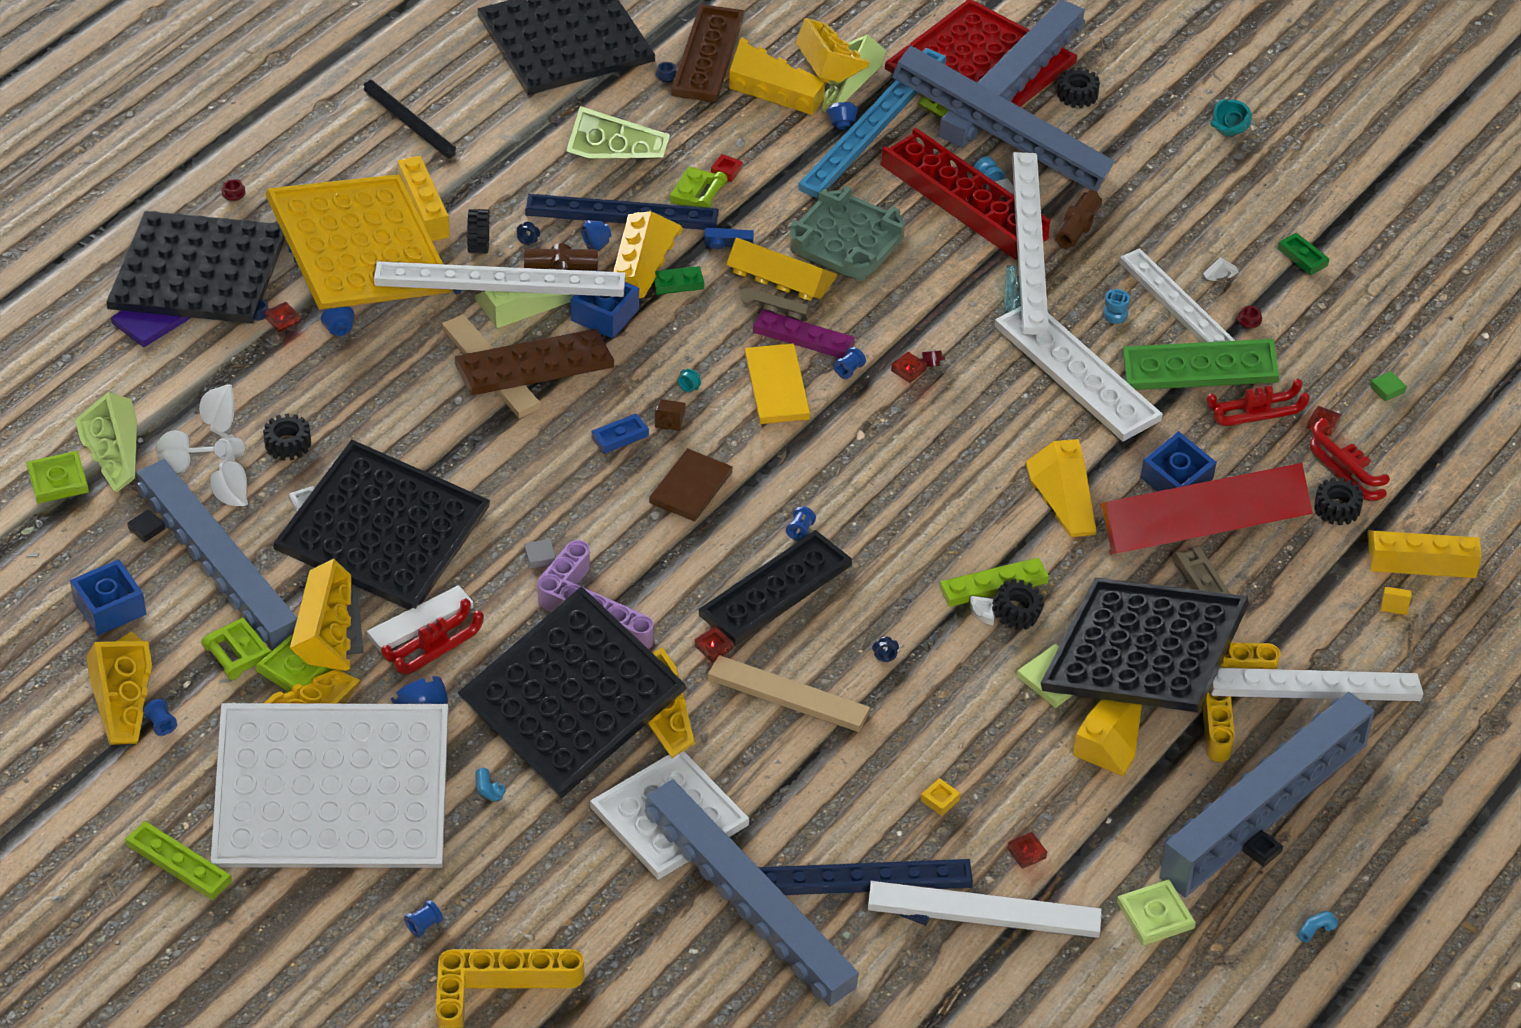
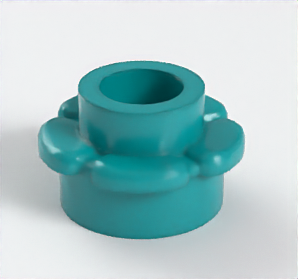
(689, 380)

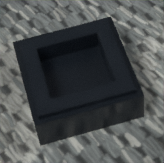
(146, 525)
(1262, 848)

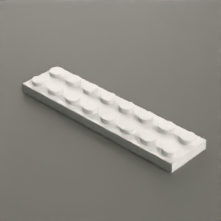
(1083, 376)

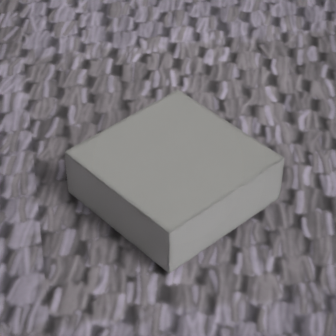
(539, 553)

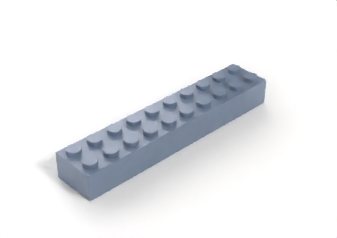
(1265, 793)

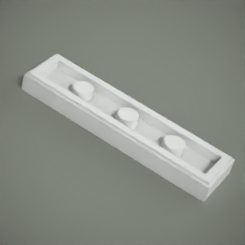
(408, 623)

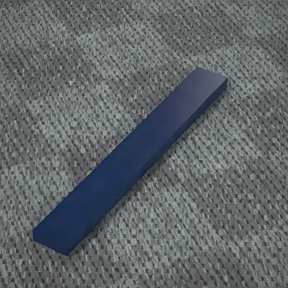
(617, 211)
(858, 876)

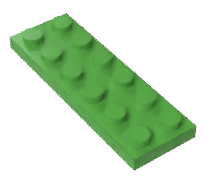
(1201, 364)

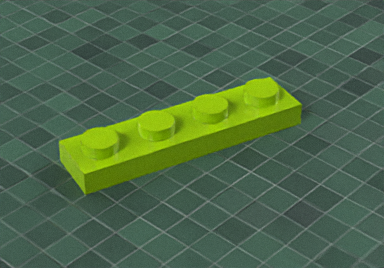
(987, 582)
(178, 860)

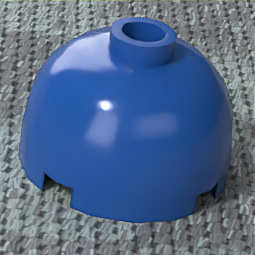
(422, 693)

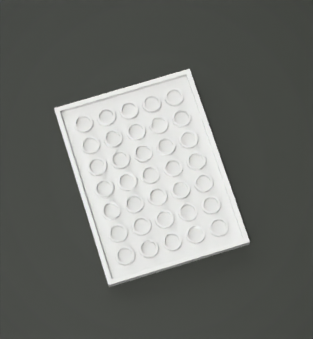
(330, 785)

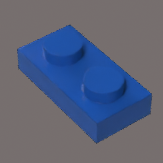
(719, 238)
(620, 433)

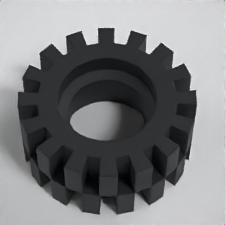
(1078, 87)
(478, 231)
(283, 427)
(1337, 511)
(1023, 594)

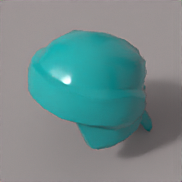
(1231, 117)

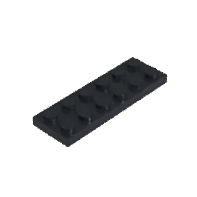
(775, 587)

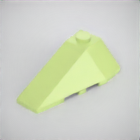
(869, 50)
(610, 137)
(510, 307)
(111, 434)

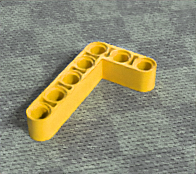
(1218, 709)
(500, 969)

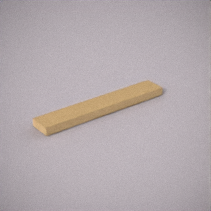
(470, 340)
(789, 693)

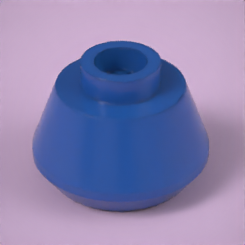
(842, 114)
(595, 234)
(338, 320)

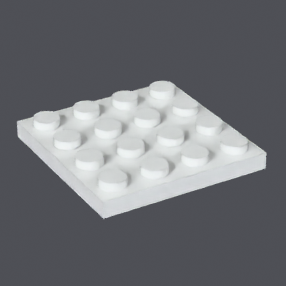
(624, 810)

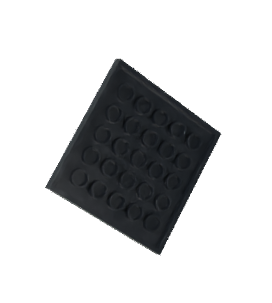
(564, 40)
(197, 267)
(383, 524)
(1145, 644)
(572, 691)

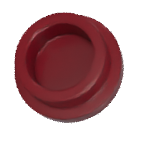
(233, 190)
(1250, 317)
(933, 358)

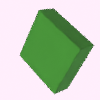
(1388, 386)

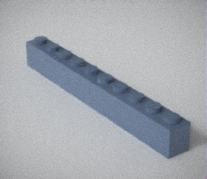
(1020, 65)
(1003, 118)
(216, 553)
(751, 893)

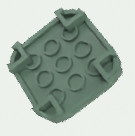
(847, 234)

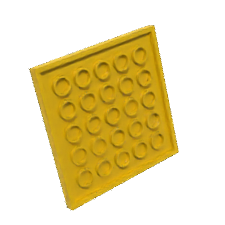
(347, 228)

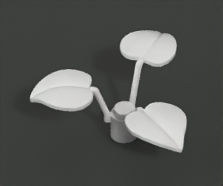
(230, 481)

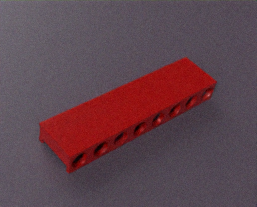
(956, 192)
(1206, 508)

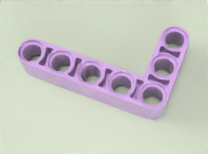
(561, 581)

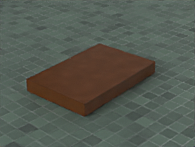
(691, 484)

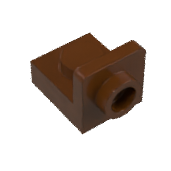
(669, 415)

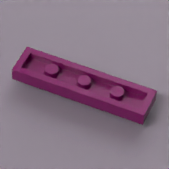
(803, 334)

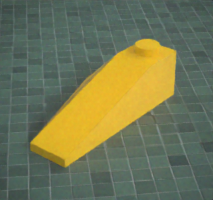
(1062, 480)
(119, 683)
(328, 688)
(672, 724)
(1109, 735)

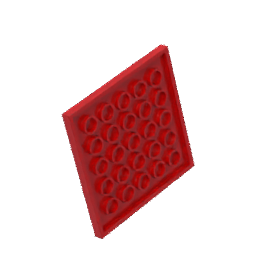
(976, 40)

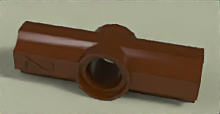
(1078, 219)
(561, 258)

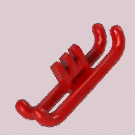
(1258, 405)
(1346, 462)
(434, 640)

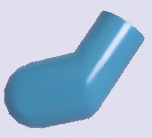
(486, 789)
(1323, 919)

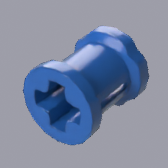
(851, 361)
(798, 522)
(158, 713)
(423, 918)

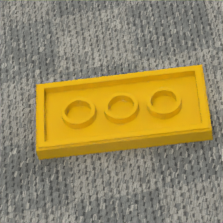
(777, 383)

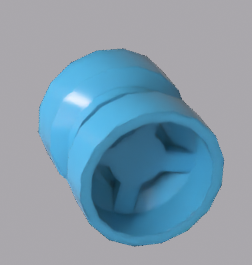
(989, 168)
(1116, 306)

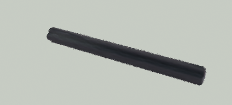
(410, 119)

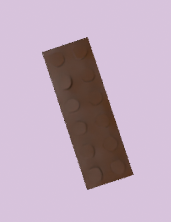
(707, 53)
(534, 361)

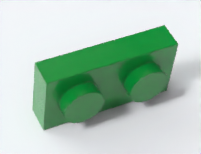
(1303, 253)
(678, 280)

